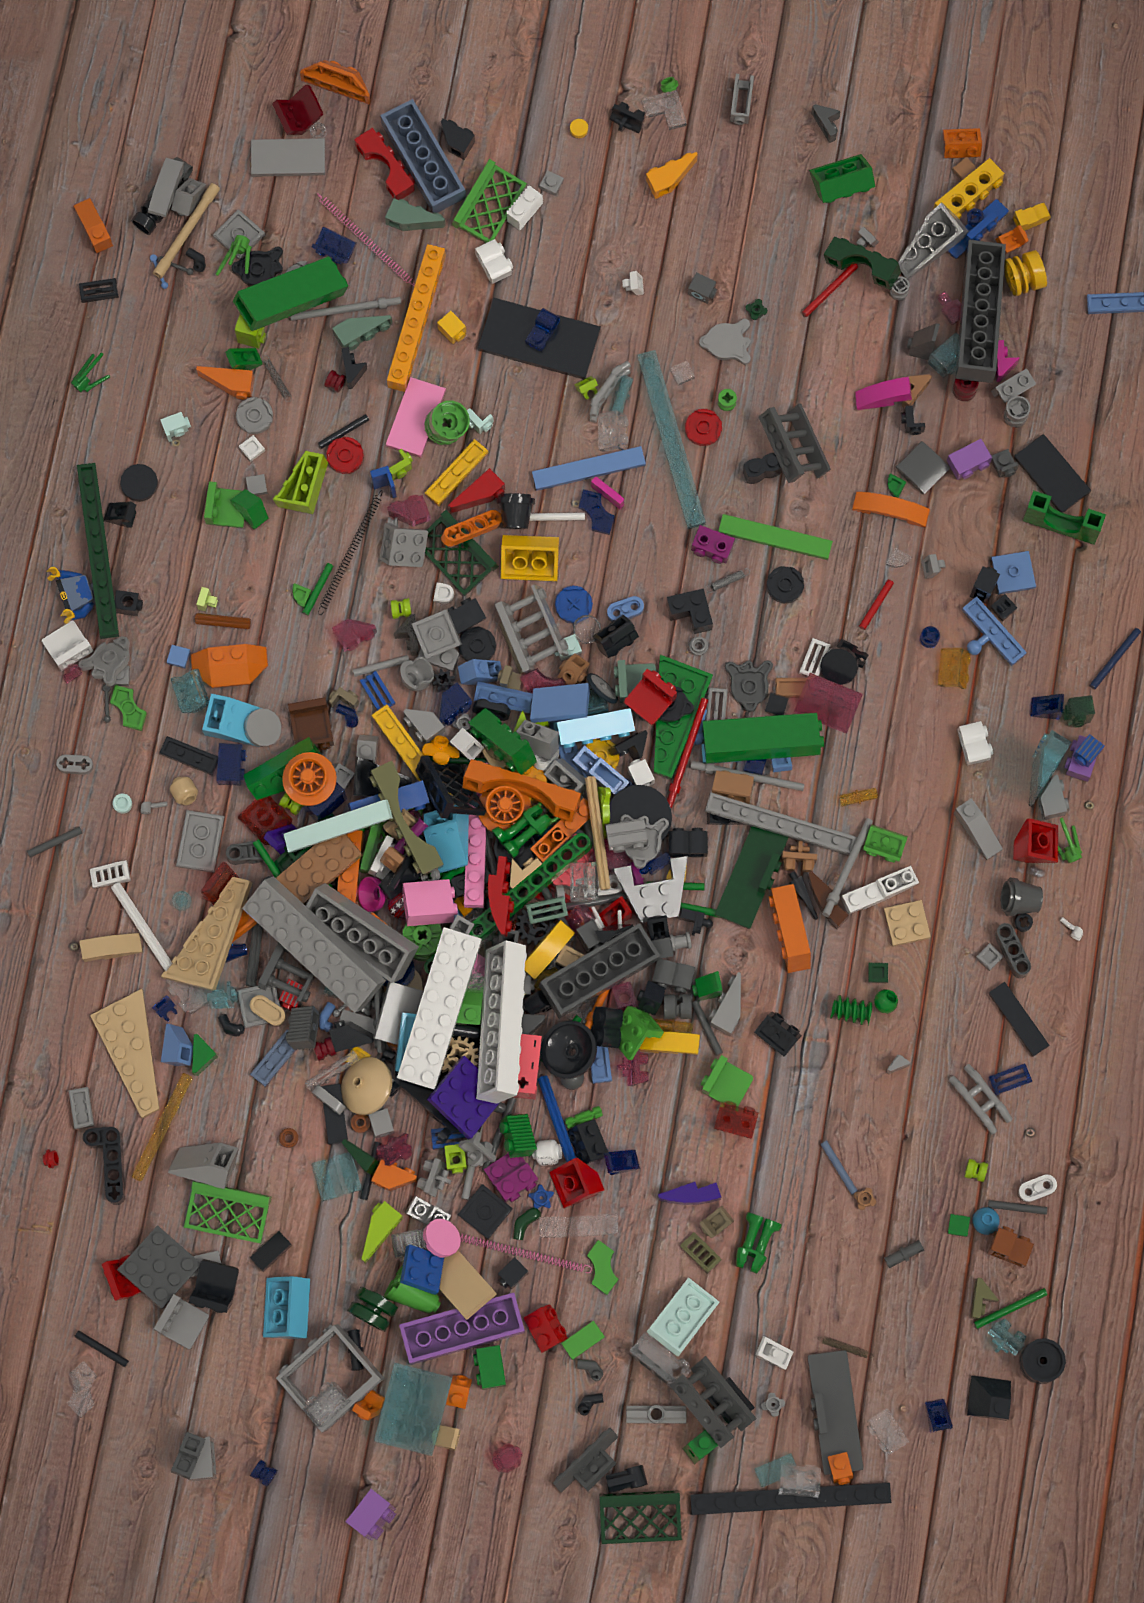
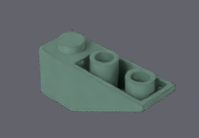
(408, 217)
(356, 330)

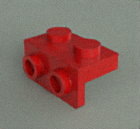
(119, 1286)
(545, 1328)

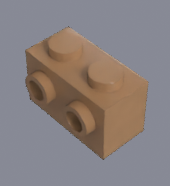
(733, 785)

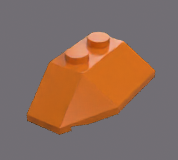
(337, 78)
(230, 664)

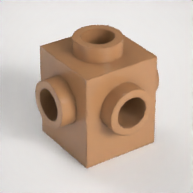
(574, 670)

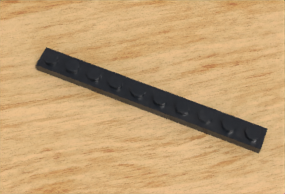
(770, 1499)

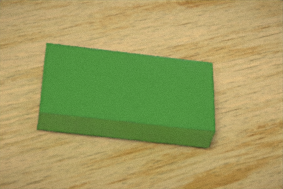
(583, 1340)

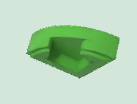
(301, 594)

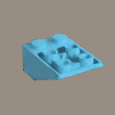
(226, 719)
(449, 838)

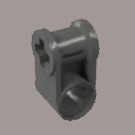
(246, 854)

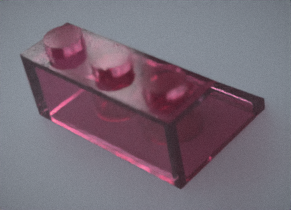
(831, 702)

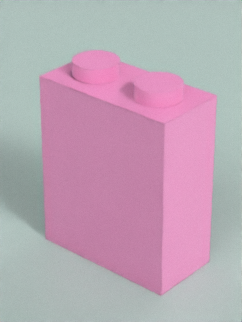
(429, 902)

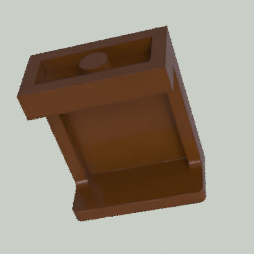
(311, 720)

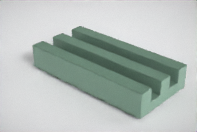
(545, 902)

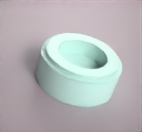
(122, 803)

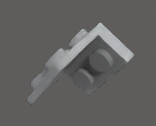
(403, 546)
(181, 1322)

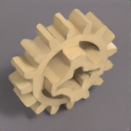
(469, 1052)

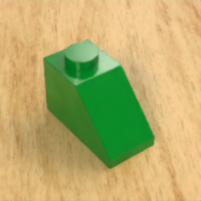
(707, 986)

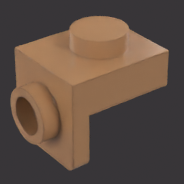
(392, 859)

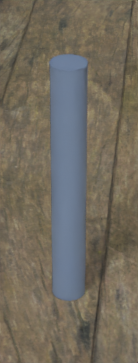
(839, 1168)

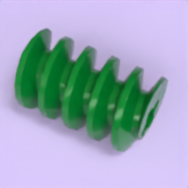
(851, 1010)

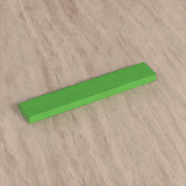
(775, 537)

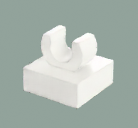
(635, 283)

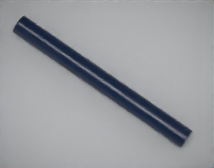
(1115, 658)

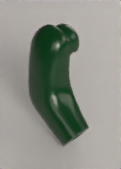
(524, 1221)

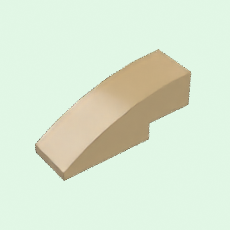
(110, 947)

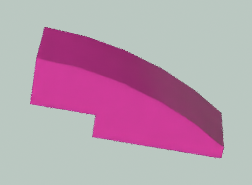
(884, 394)

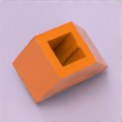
(392, 1176)

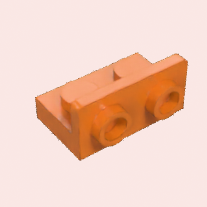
(962, 143)

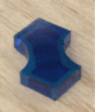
(601, 519)

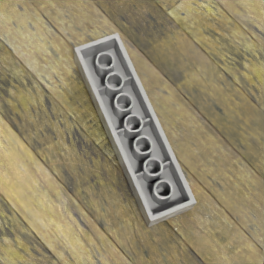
(314, 944)

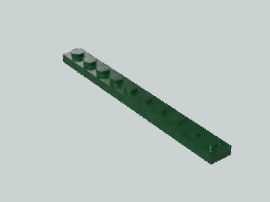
(97, 551)

